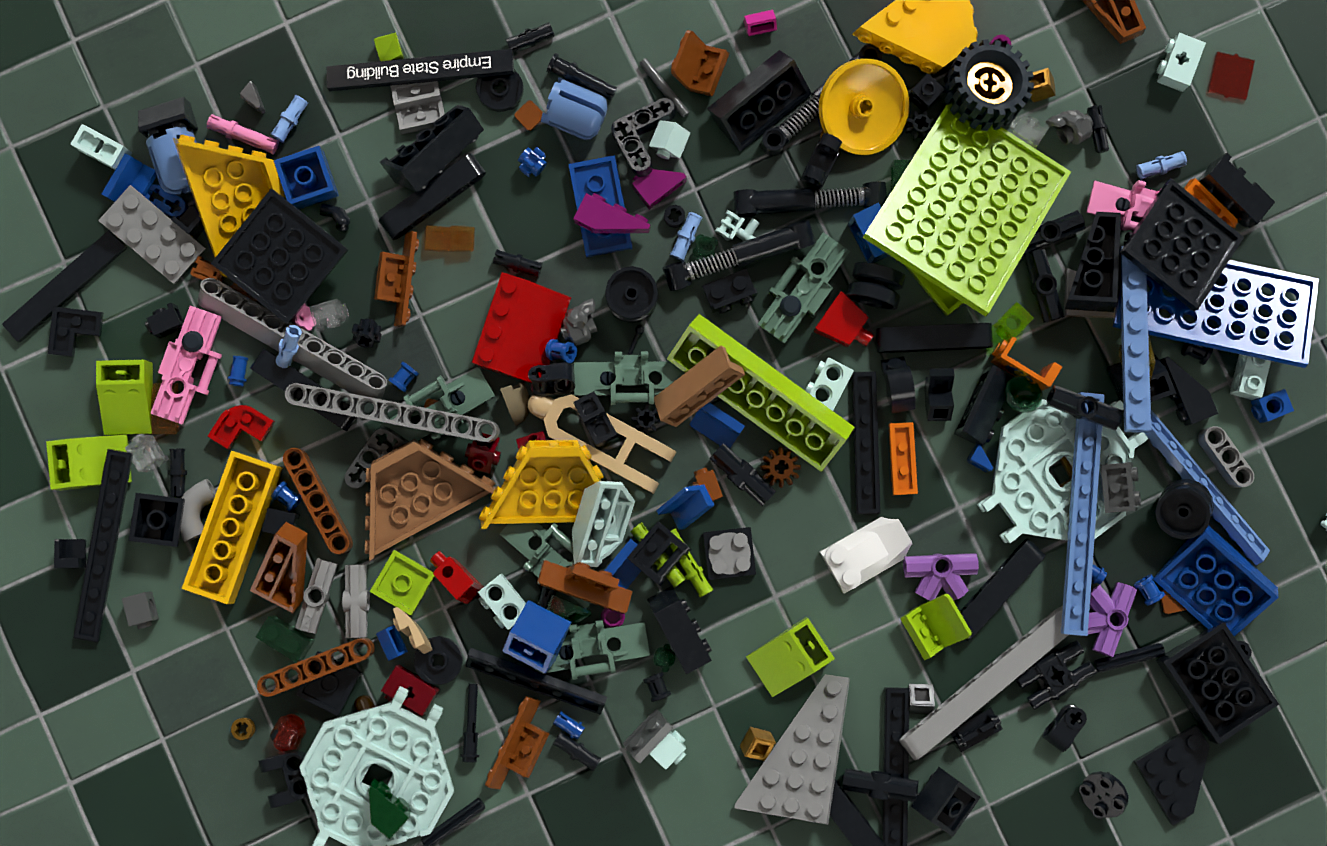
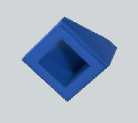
(979, 459)

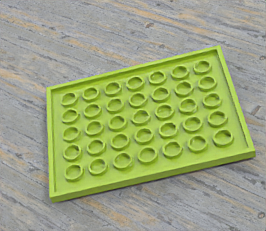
(967, 208)

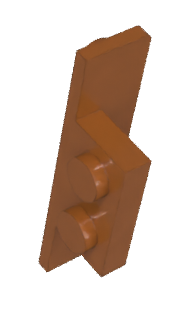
(395, 278)
(586, 584)
(521, 746)

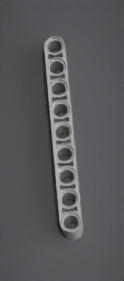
(270, 330)
(381, 409)
(984, 686)

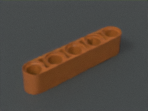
(308, 494)
(304, 667)

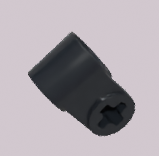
(554, 379)
(1063, 729)

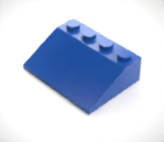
(1216, 582)

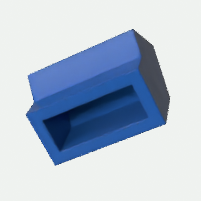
(390, 643)

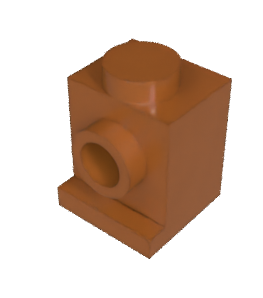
(709, 479)

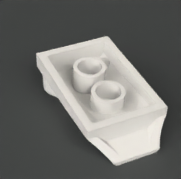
(866, 552)

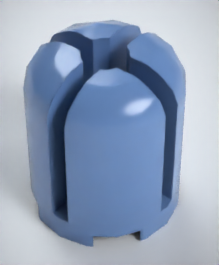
(575, 110)
(167, 161)

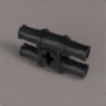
(1066, 681)

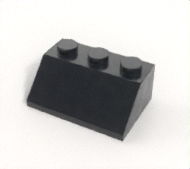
(984, 407)

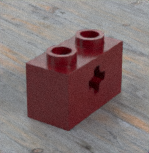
(424, 692)

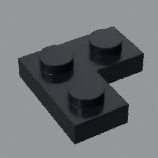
(66, 325)

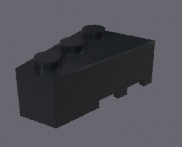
(1240, 197)
(680, 630)

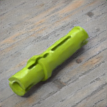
(692, 570)
(674, 576)

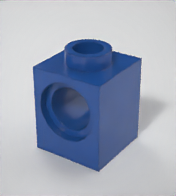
(1280, 402)

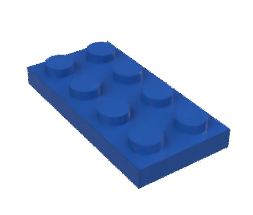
(601, 178)

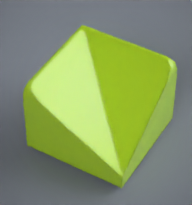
(388, 47)

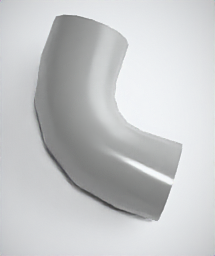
(195, 500)

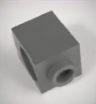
(140, 610)

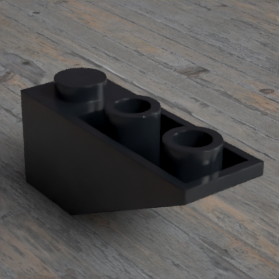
(1191, 398)

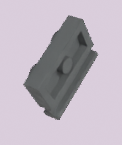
(647, 735)

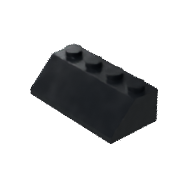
(760, 100)

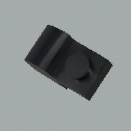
(899, 384)
(938, 394)

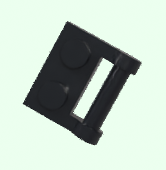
(653, 547)

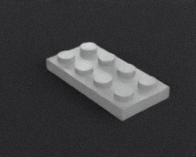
(152, 234)

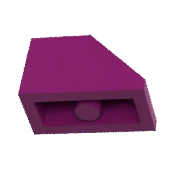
(657, 186)

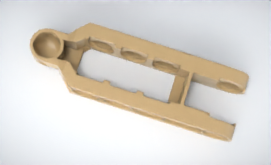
(550, 410)

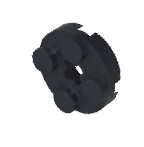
(500, 101)
(439, 674)

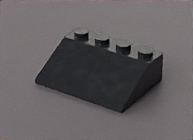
(1217, 683)

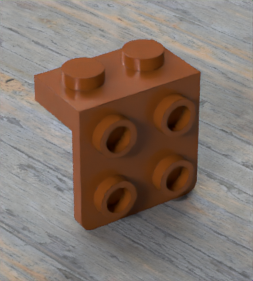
(698, 65)

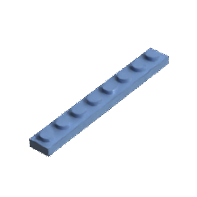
(1135, 347)
(1223, 511)

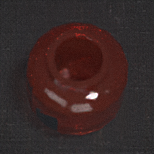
(288, 732)

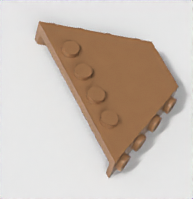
(414, 490)

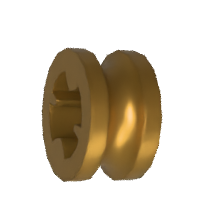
(250, 729)

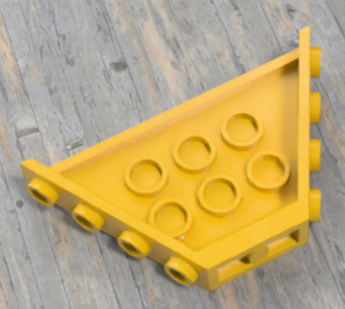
(922, 31)
(225, 185)
(543, 484)

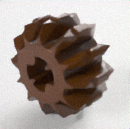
(775, 461)

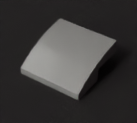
(417, 105)

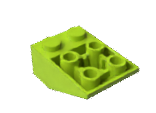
(125, 396)
(80, 461)
(790, 657)

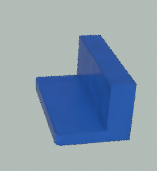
(129, 173)
(716, 425)
(687, 505)
(622, 567)

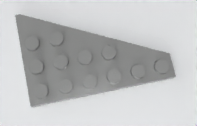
(803, 765)

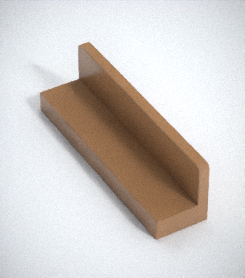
(697, 387)

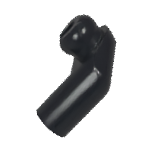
(338, 214)

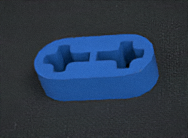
(163, 206)

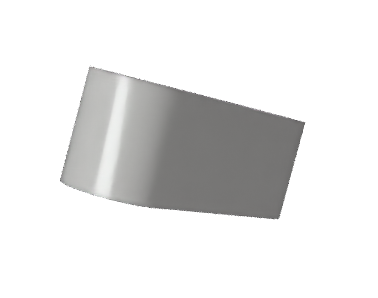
(1236, 461)

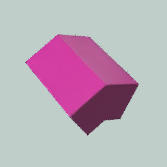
(759, 18)

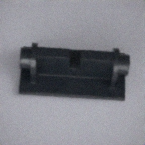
(976, 729)

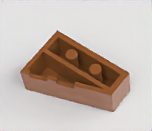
(1119, 17)
(283, 569)

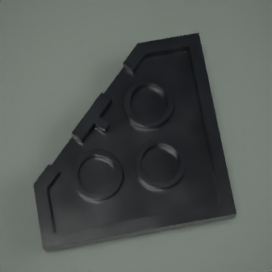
(1176, 772)

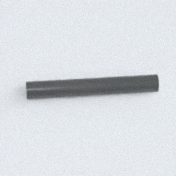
(664, 88)

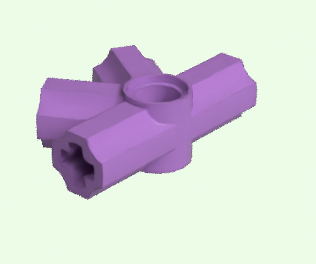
(948, 578)
(1103, 607)

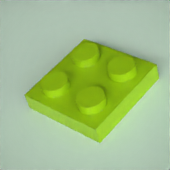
(402, 582)

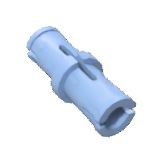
(289, 118)
(1161, 165)
(686, 236)
(288, 346)

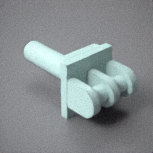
(735, 229)

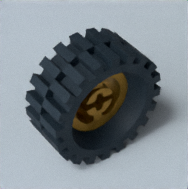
(1006, 82)

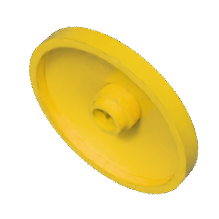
(864, 106)

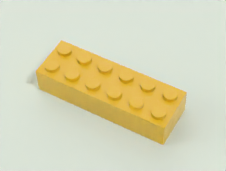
(232, 528)

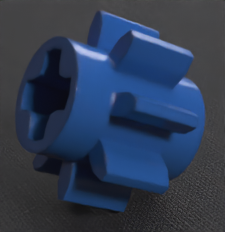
(532, 161)

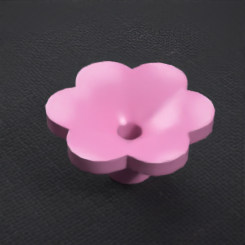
(304, 319)

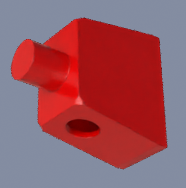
(844, 323)
(461, 583)

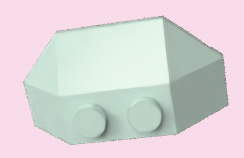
(601, 521)

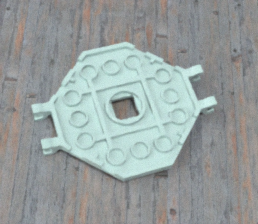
(1023, 477)
(393, 741)

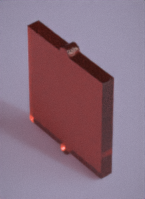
(1231, 75)

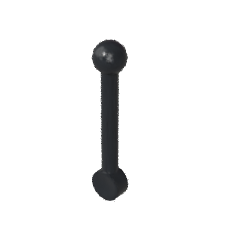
(639, 330)

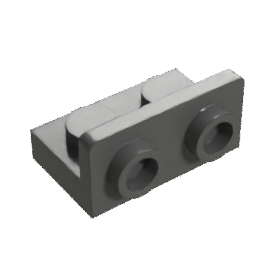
(1119, 487)

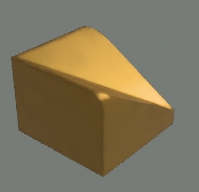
(1043, 85)
(757, 744)

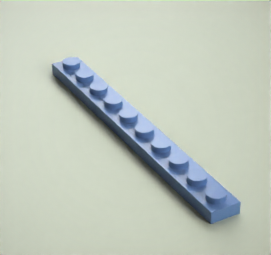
(1081, 524)

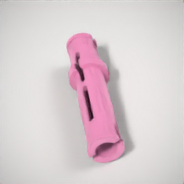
(235, 131)

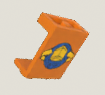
(1016, 369)

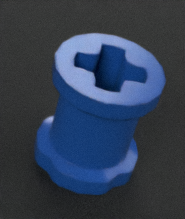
(560, 351)
(403, 376)
(286, 496)
(1149, 590)

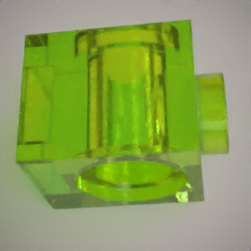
(1021, 317)

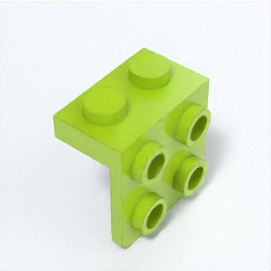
(935, 625)

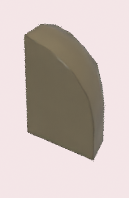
(516, 401)

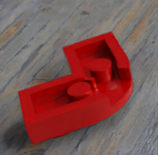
(237, 419)

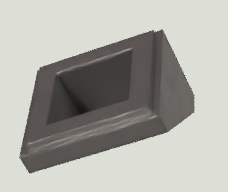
(252, 97)
(921, 698)

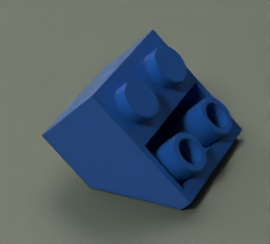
(537, 637)

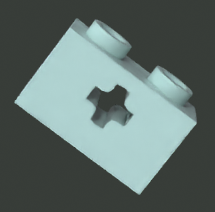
(1189, 52)

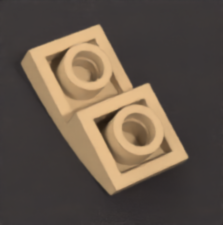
(412, 630)

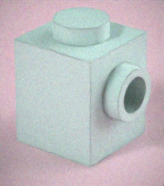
(669, 140)
(669, 750)

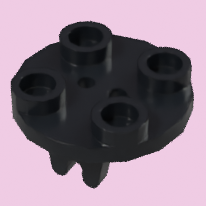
(1109, 804)

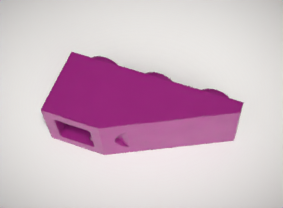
(604, 218)

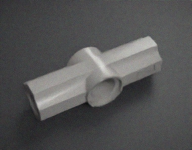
(356, 601)
(311, 611)

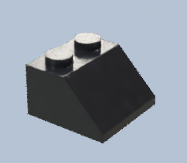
(156, 519)
(945, 801)

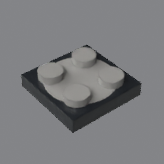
(729, 553)

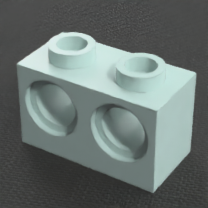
(99, 147)
(1250, 377)
(833, 388)
(509, 598)

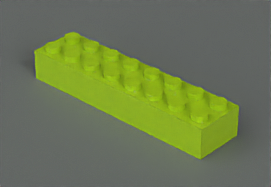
(767, 396)

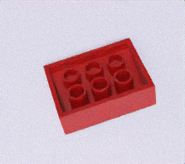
(519, 327)

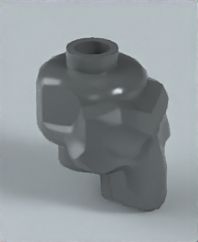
(1072, 126)
(579, 323)

